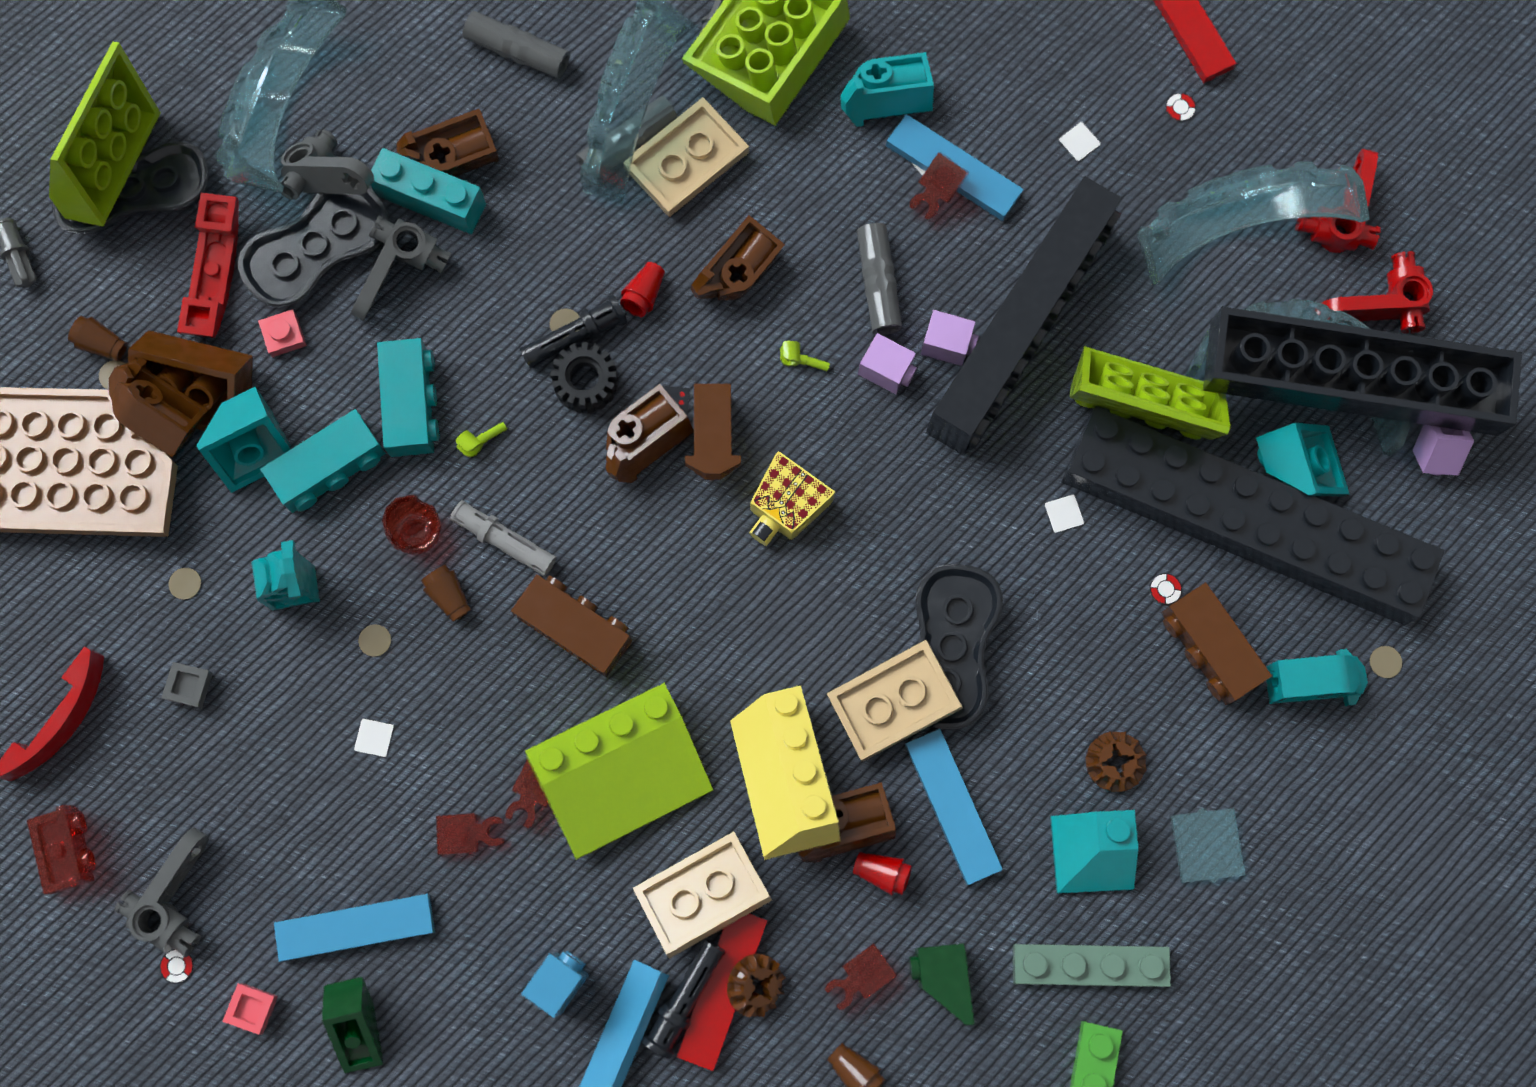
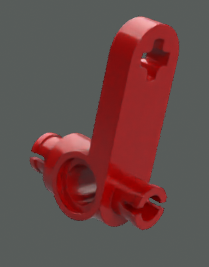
(1358, 233)
(1394, 304)

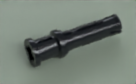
(595, 322)
(675, 1015)

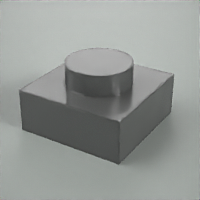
(187, 685)

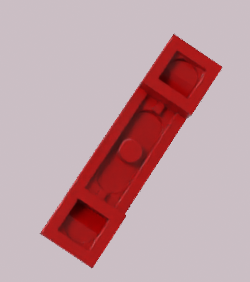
(213, 266)
(85, 677)

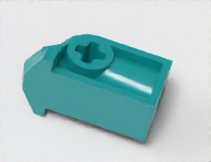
(889, 88)
(285, 578)
(1317, 679)

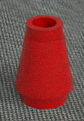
(642, 290)
(883, 872)

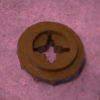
(1107, 776)
(741, 985)

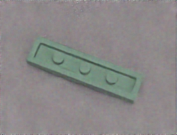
(1091, 965)

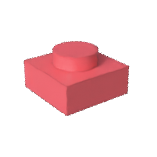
(282, 333)
(250, 1008)

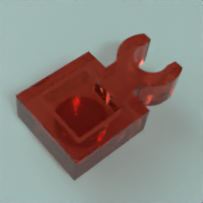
(941, 181)
(530, 793)
(461, 833)
(865, 973)

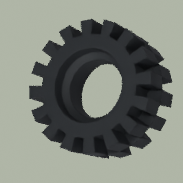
(580, 357)

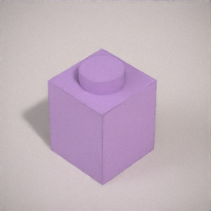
(949, 338)
(888, 364)
(1442, 450)

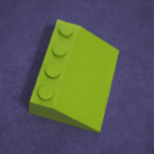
(765, 49)
(102, 141)
(1149, 394)
(619, 770)

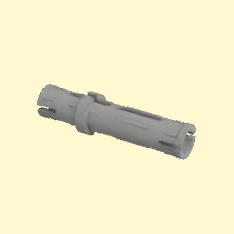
(491, 531)

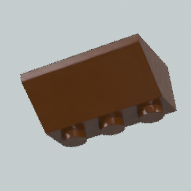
(195, 369)

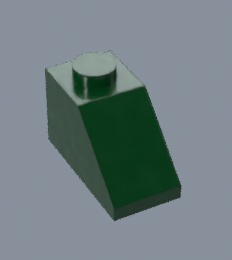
(945, 978)
(352, 1024)

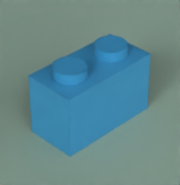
(556, 982)

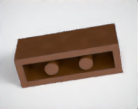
(572, 624)
(1215, 644)

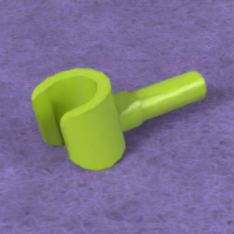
(791, 356)
(471, 445)

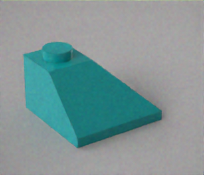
(242, 439)
(1304, 459)
(1095, 851)

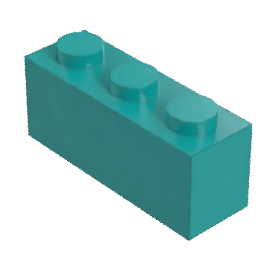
(427, 191)
(407, 397)
(323, 462)

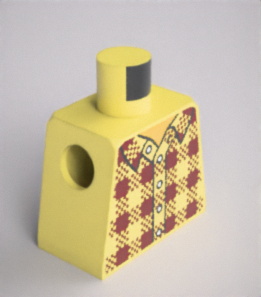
(787, 500)

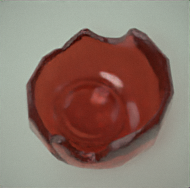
(411, 525)

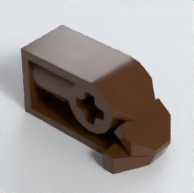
(461, 139)
(746, 252)
(153, 407)
(655, 428)
(712, 433)
(862, 822)

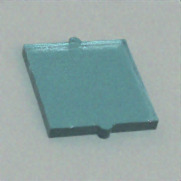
(1207, 845)

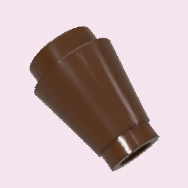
(95, 338)
(446, 592)
(855, 1069)

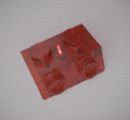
(61, 849)

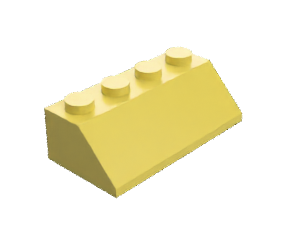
(784, 774)

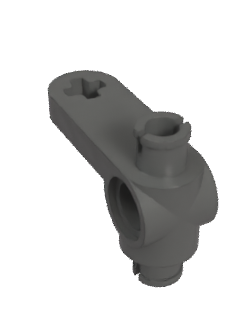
(314, 169)
(424, 254)
(174, 926)

